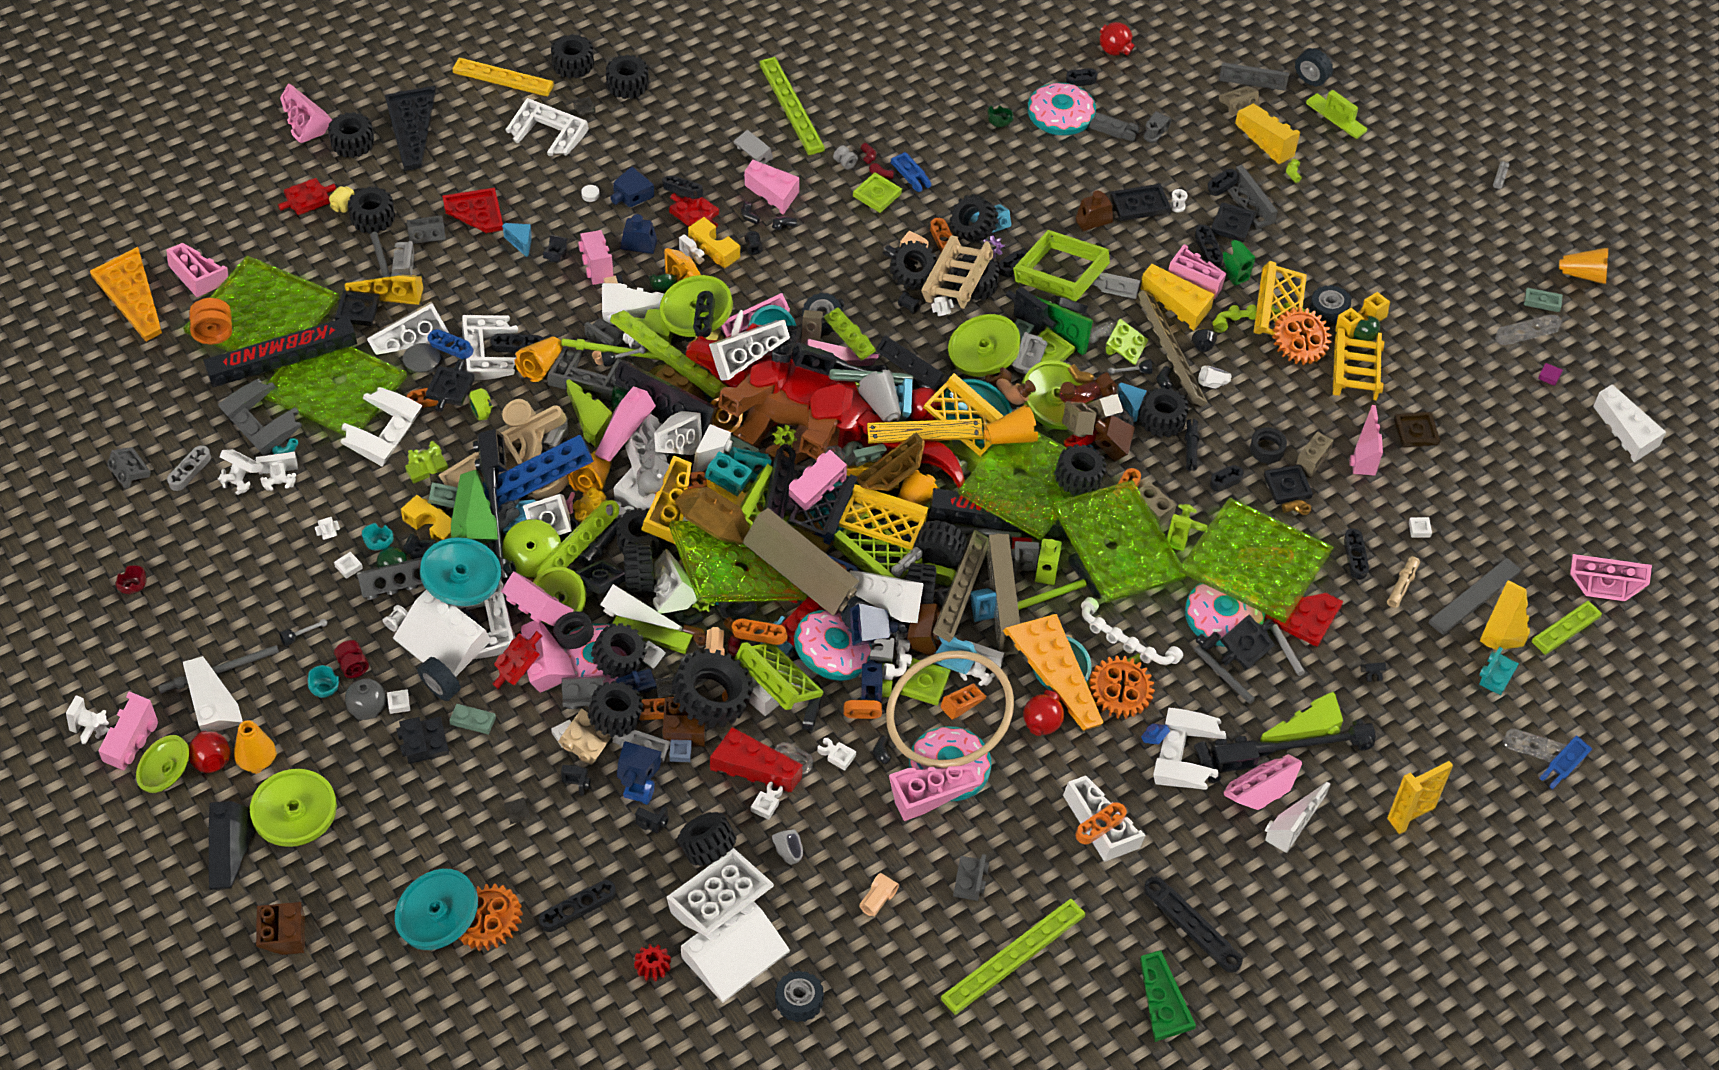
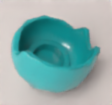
(376, 537)
(322, 681)

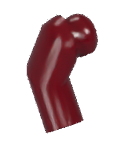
(870, 153)
(876, 168)

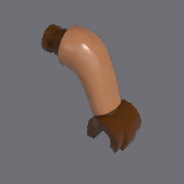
(1015, 394)

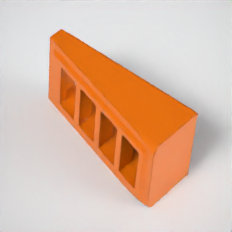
(954, 709)

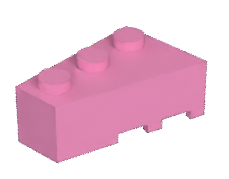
(772, 184)
(194, 270)
(533, 600)

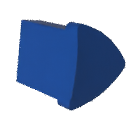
(640, 792)

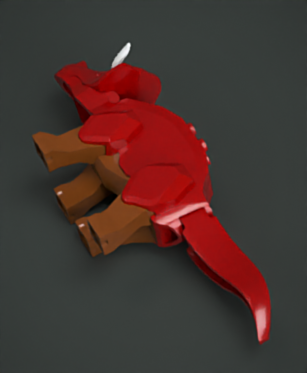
(821, 408)

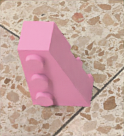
(596, 256)
(1196, 271)
(817, 480)
(130, 732)

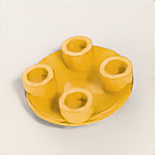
(587, 504)

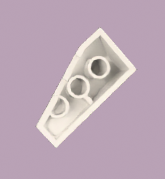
(618, 297)
(763, 700)

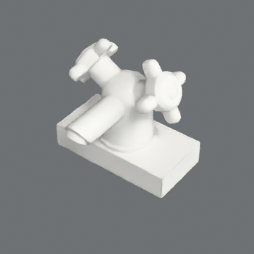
(240, 465)
(276, 466)
(978, 669)
(79, 716)

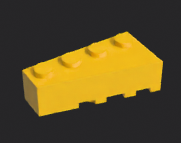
(1177, 295)
(663, 506)

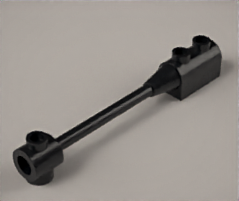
(824, 361)
(490, 463)
(1246, 754)

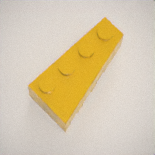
(1267, 132)

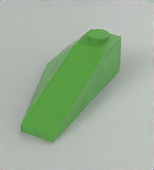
(471, 511)

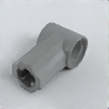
(555, 436)

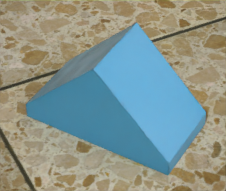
(519, 236)
(1131, 399)
(983, 604)

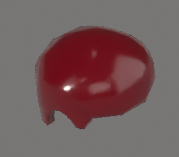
(132, 580)

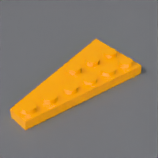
(129, 290)
(1055, 663)

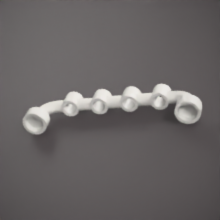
(1131, 644)
(903, 659)

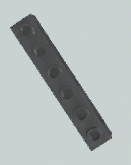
(368, 577)

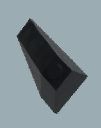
(228, 842)

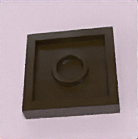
(1416, 429)

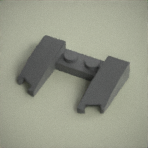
(566, 368)
(263, 438)

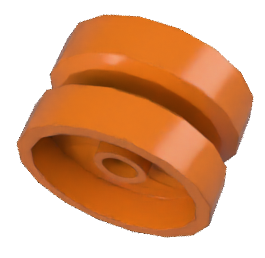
(210, 321)

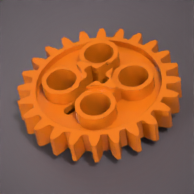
(1301, 336)
(1139, 690)
(489, 916)

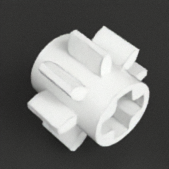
(942, 305)
(327, 528)

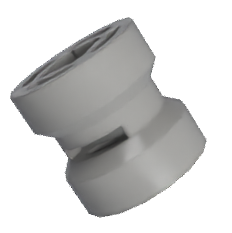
(847, 158)

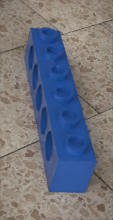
(541, 470)

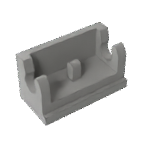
(754, 147)
(403, 259)
(1030, 353)
(883, 653)

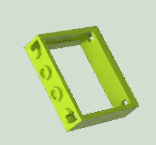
(1073, 291)

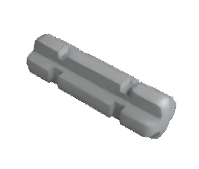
(1501, 174)
(905, 562)

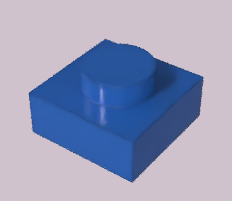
(1155, 733)

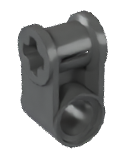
(1156, 127)

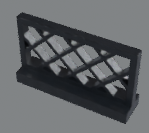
(910, 363)
(835, 513)

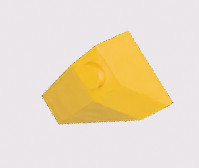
(391, 289)

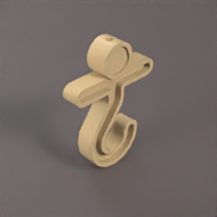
(527, 430)

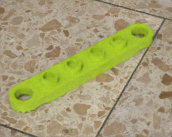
(580, 537)

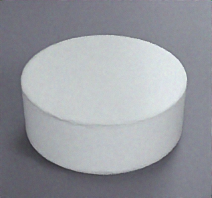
(590, 193)

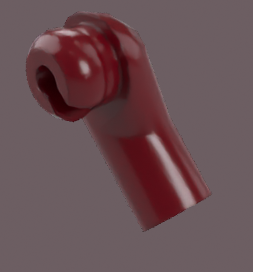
(733, 645)

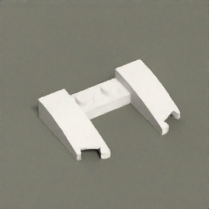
(531, 112)
(484, 326)
(380, 448)
(499, 622)
(1169, 767)

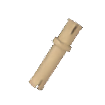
(1407, 575)

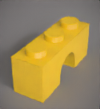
(721, 251)
(1373, 306)
(420, 512)

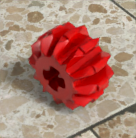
(652, 962)

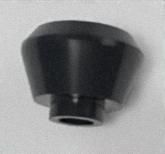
(1204, 339)

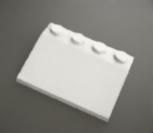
(441, 632)
(718, 893)
(735, 952)

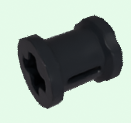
(754, 246)
(909, 302)

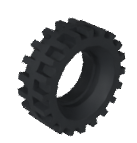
(717, 668)

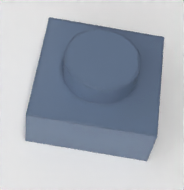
(680, 750)

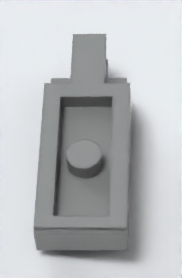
(1117, 285)
(645, 740)

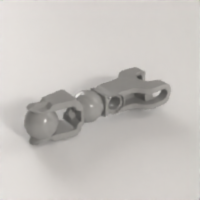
(654, 464)

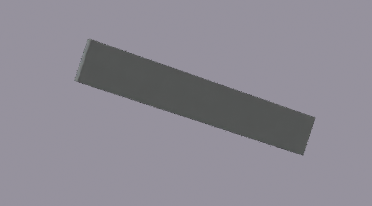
(1474, 596)

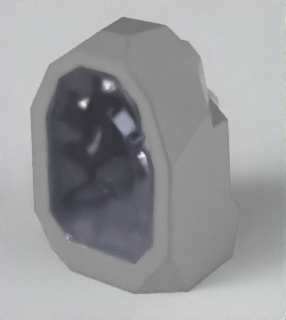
(788, 846)

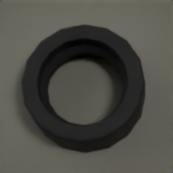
(1268, 434)
(737, 611)
(573, 640)

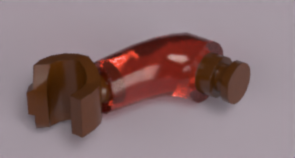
(1089, 390)

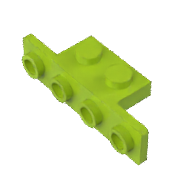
(1338, 111)
(850, 334)

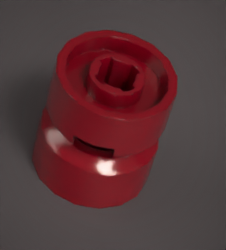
(351, 659)

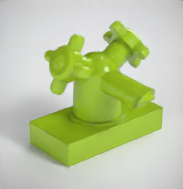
(425, 463)
(1181, 526)

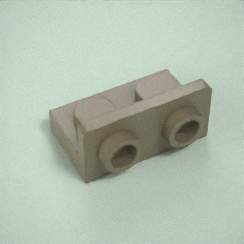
(1240, 99)

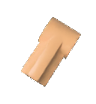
(715, 640)
(881, 890)

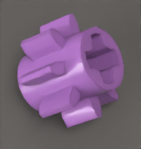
(998, 245)

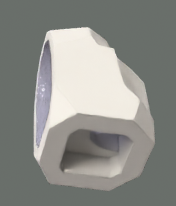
(1213, 377)

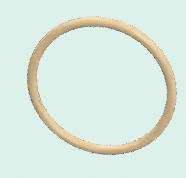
(974, 755)

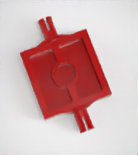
(306, 196)
(692, 210)
(516, 659)

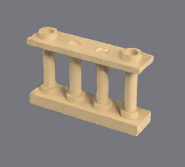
(947, 261)

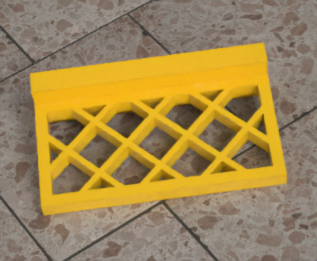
(1266, 295)
(972, 400)
(888, 506)
(1418, 796)

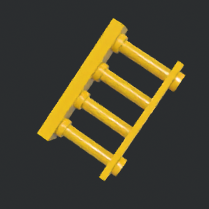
(1341, 369)

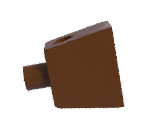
(1094, 211)
(1113, 436)

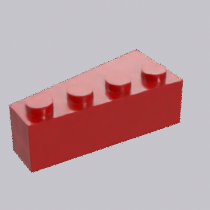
(753, 760)

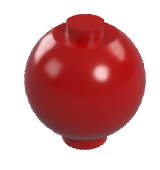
(1116, 39)
(919, 399)
(1043, 713)
(209, 751)

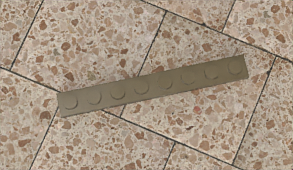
(1174, 352)
(961, 586)

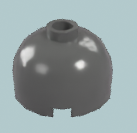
(365, 699)

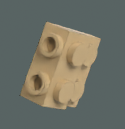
(583, 738)

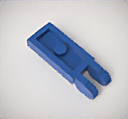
(910, 171)
(1567, 760)

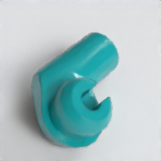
(290, 447)

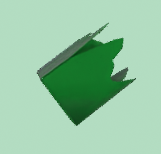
(1239, 264)

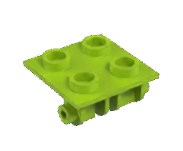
(1126, 342)

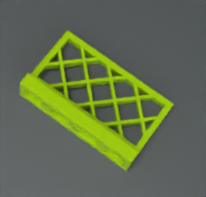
(755, 493)
(863, 558)
(773, 681)

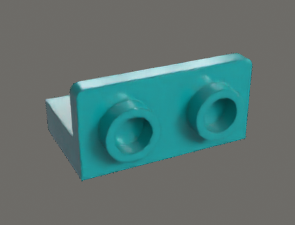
(1498, 672)

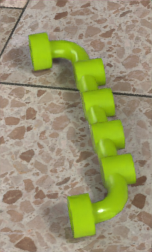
(1220, 323)

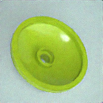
(525, 532)
(566, 582)
(162, 764)

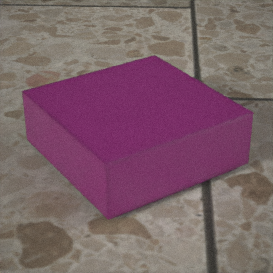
(1550, 374)

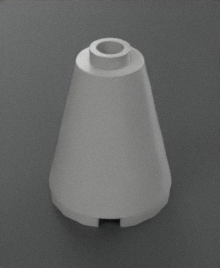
(881, 395)

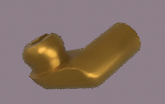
(1080, 376)
(1297, 506)

